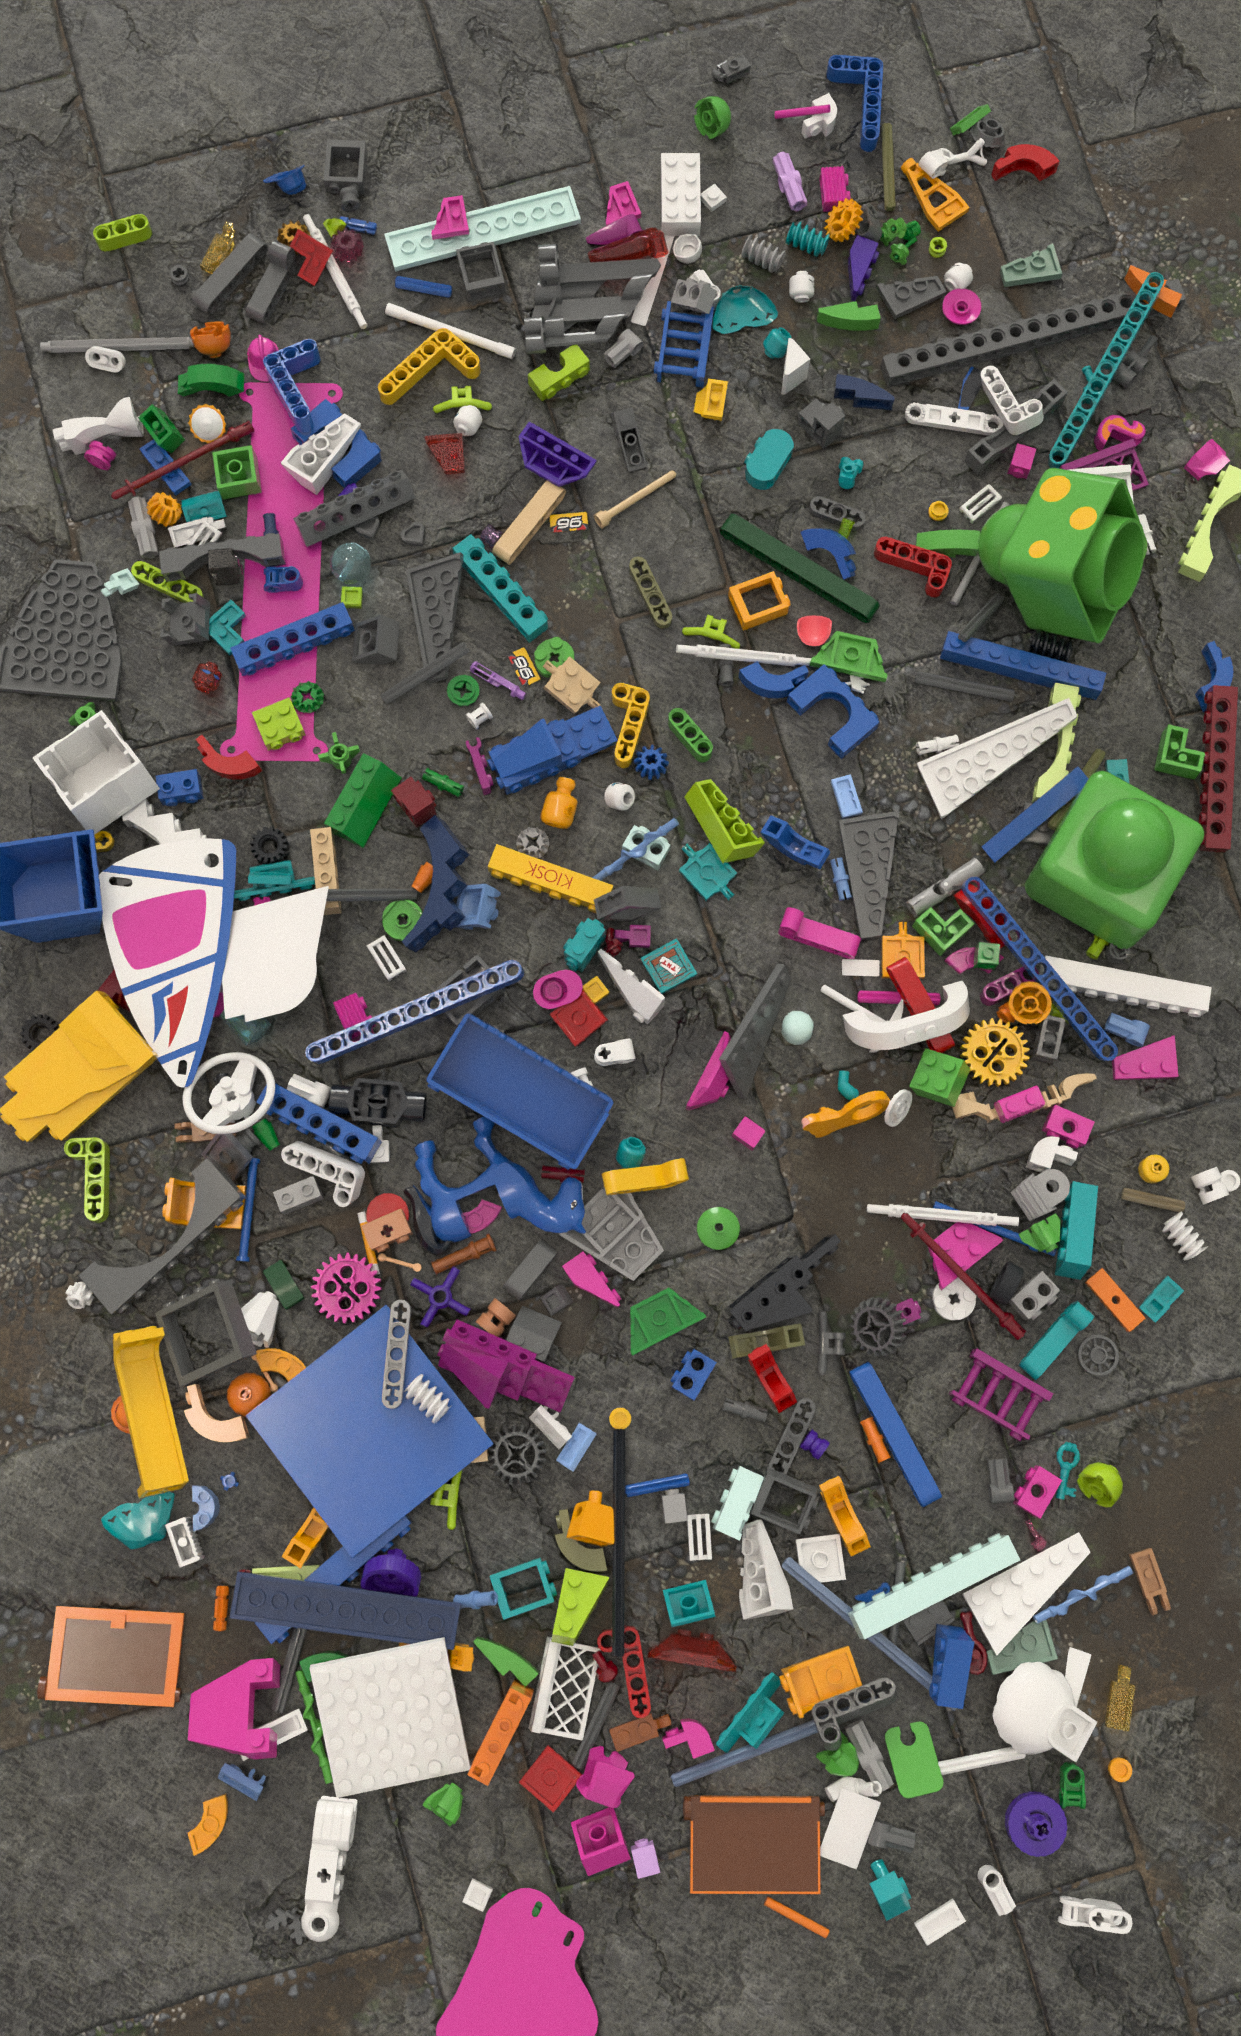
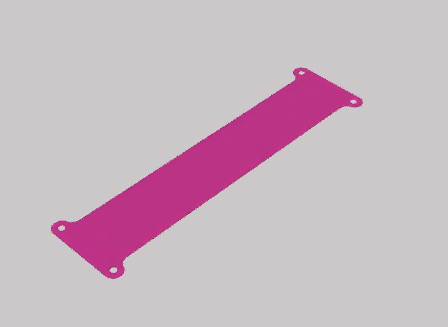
(268, 610)

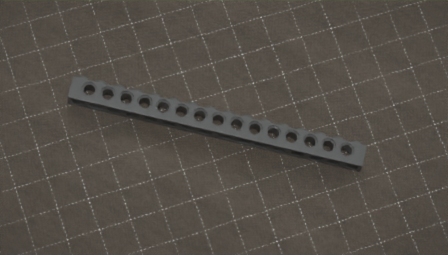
(1007, 344)

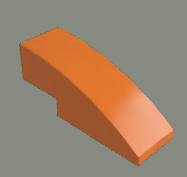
(1167, 299)

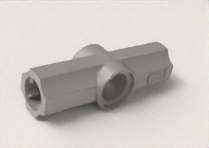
(143, 528)
(868, 1754)

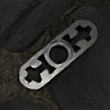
(821, 513)

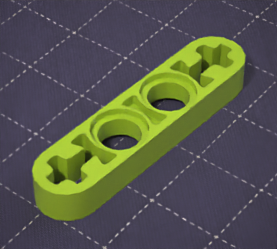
(164, 587)

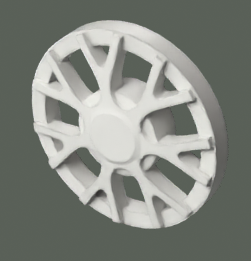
(898, 1107)

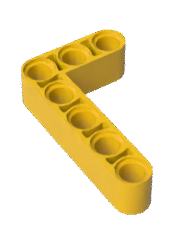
(427, 362)

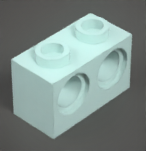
(649, 858)

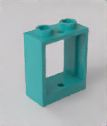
(498, 1587)

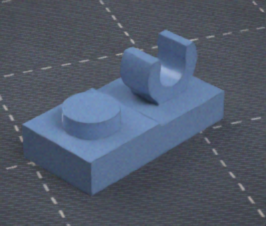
(235, 1778)

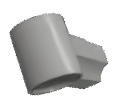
(626, 345)

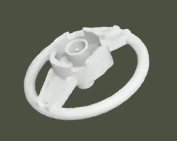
(237, 1087)

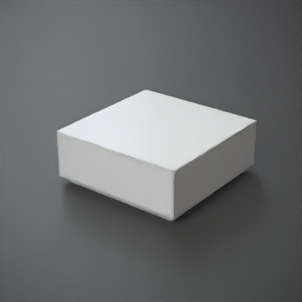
(477, 1895)

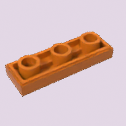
(1124, 1309)

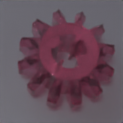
(347, 245)

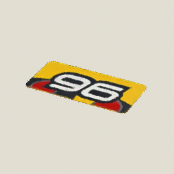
(568, 522)
(523, 667)

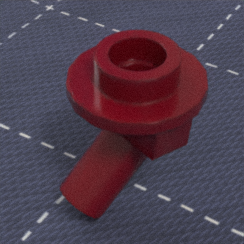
(613, 946)
(607, 1670)

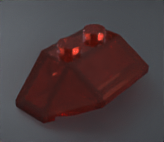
(692, 1650)

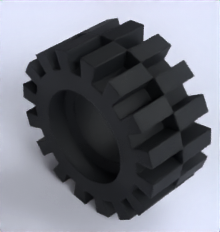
(269, 834)
(32, 1025)

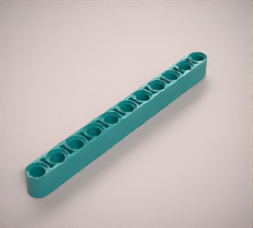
(1107, 362)

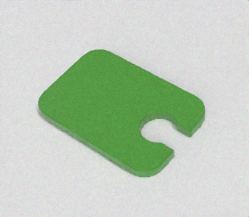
(914, 1765)

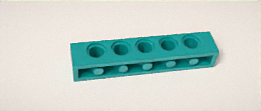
(529, 628)

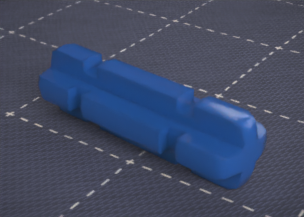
(360, 225)

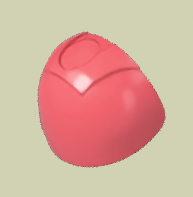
(814, 629)

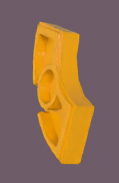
(279, 1362)
(211, 1824)

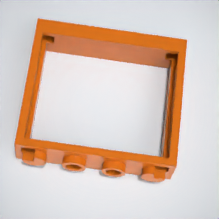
(501, 1732)

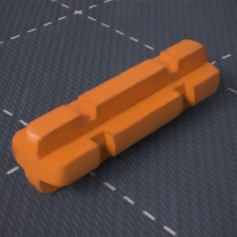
(221, 1608)

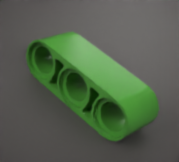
(691, 744)

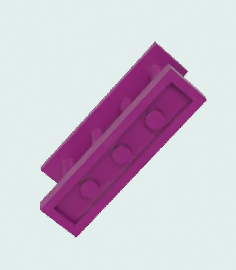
(1018, 1383)

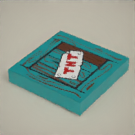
(668, 966)

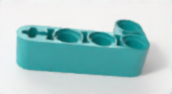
(1055, 1339)

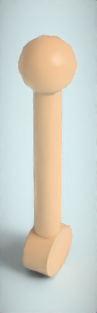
(416, 1267)
(273, 1387)

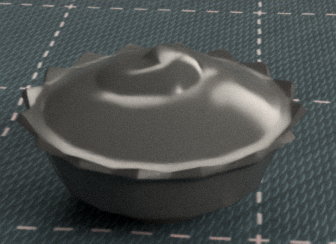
(990, 131)

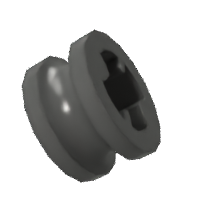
(175, 272)

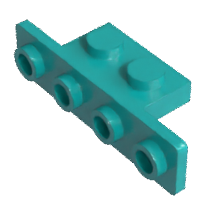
(279, 867)
(755, 1718)

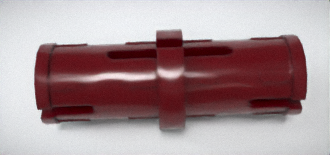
(562, 1173)

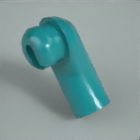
(845, 1088)

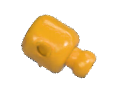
(559, 805)

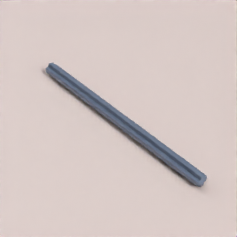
(843, 1609)
(748, 1752)

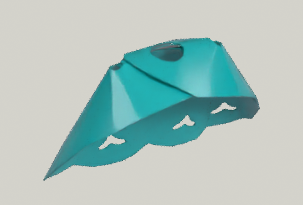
(742, 309)
(144, 1522)

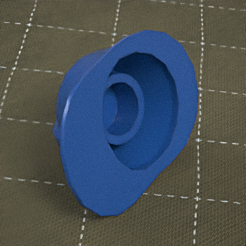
(289, 181)

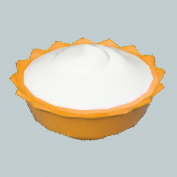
(206, 423)

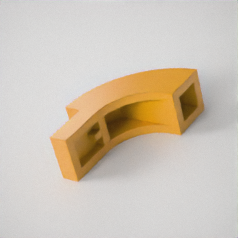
(306, 1539)

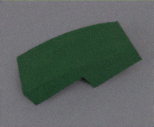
(283, 1284)

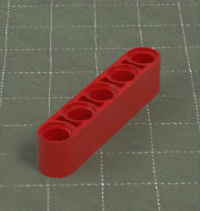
(916, 998)

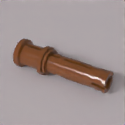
(473, 1250)

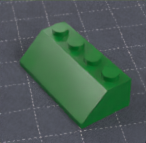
(362, 801)

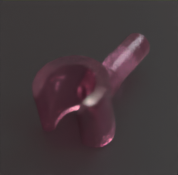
(1039, 1542)

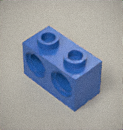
(698, 1377)

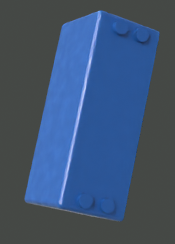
(520, 1091)

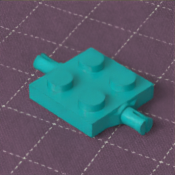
(707, 872)

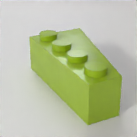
(722, 823)

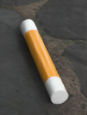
(370, 1254)

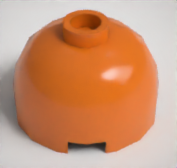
(211, 339)
(247, 1385)

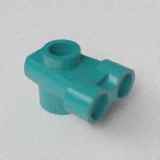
(849, 471)

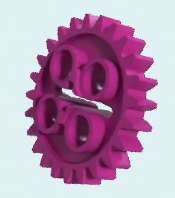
(361, 1274)

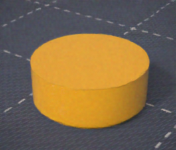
(1120, 1769)

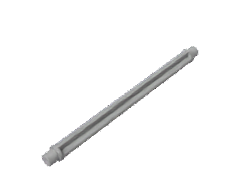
(117, 344)

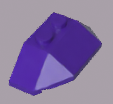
(553, 457)

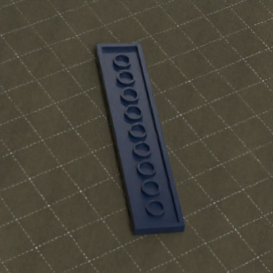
(343, 1609)

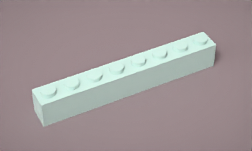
(933, 1586)

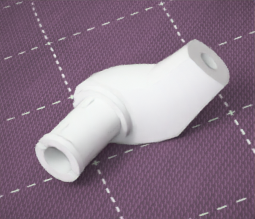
(854, 1785)

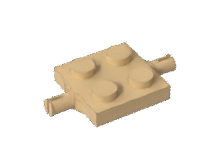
(571, 685)

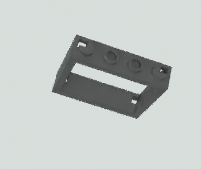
(233, 1320)

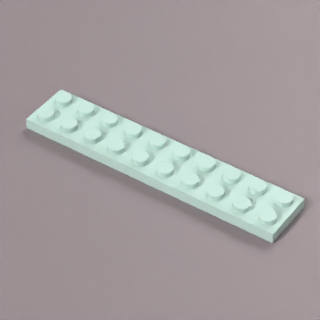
(494, 224)

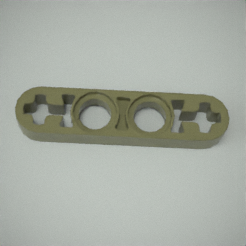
(653, 591)

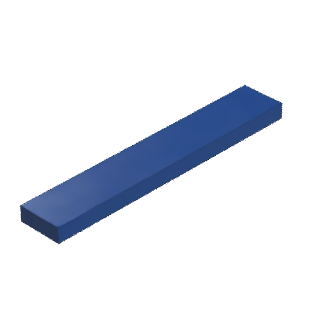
(1035, 814)

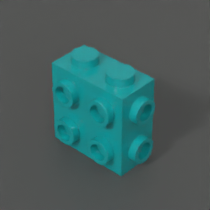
(584, 945)

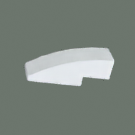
(285, 1727)

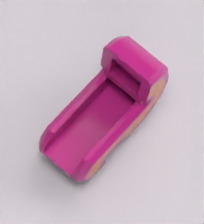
(1119, 429)

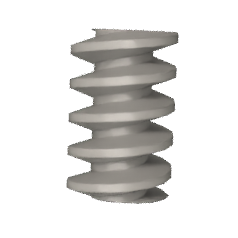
(762, 254)

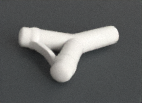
(970, 154)

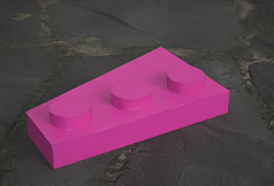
(1148, 1062)

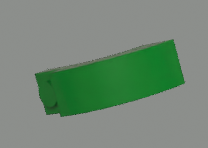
(211, 377)

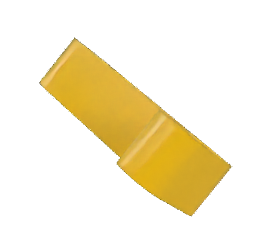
(629, 727)
(645, 1178)

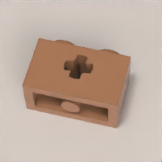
(375, 1229)

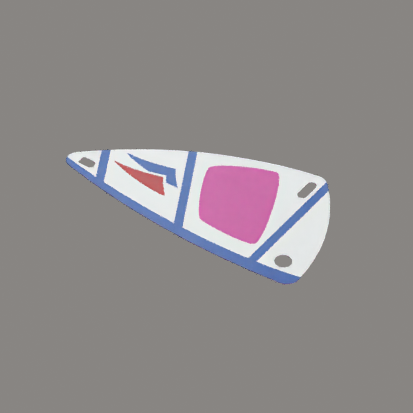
(171, 942)

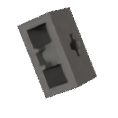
(1048, 1039)

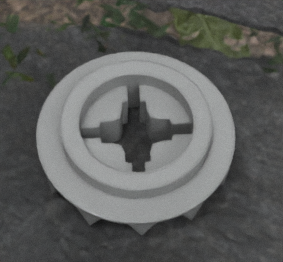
(532, 833)

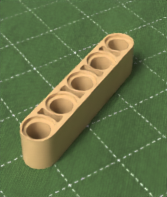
(528, 522)

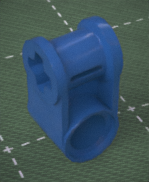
(278, 578)

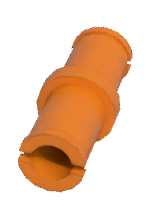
(875, 1439)

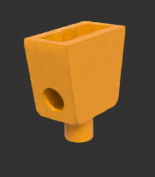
(592, 1522)

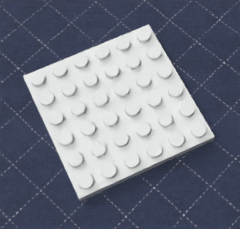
(390, 1717)

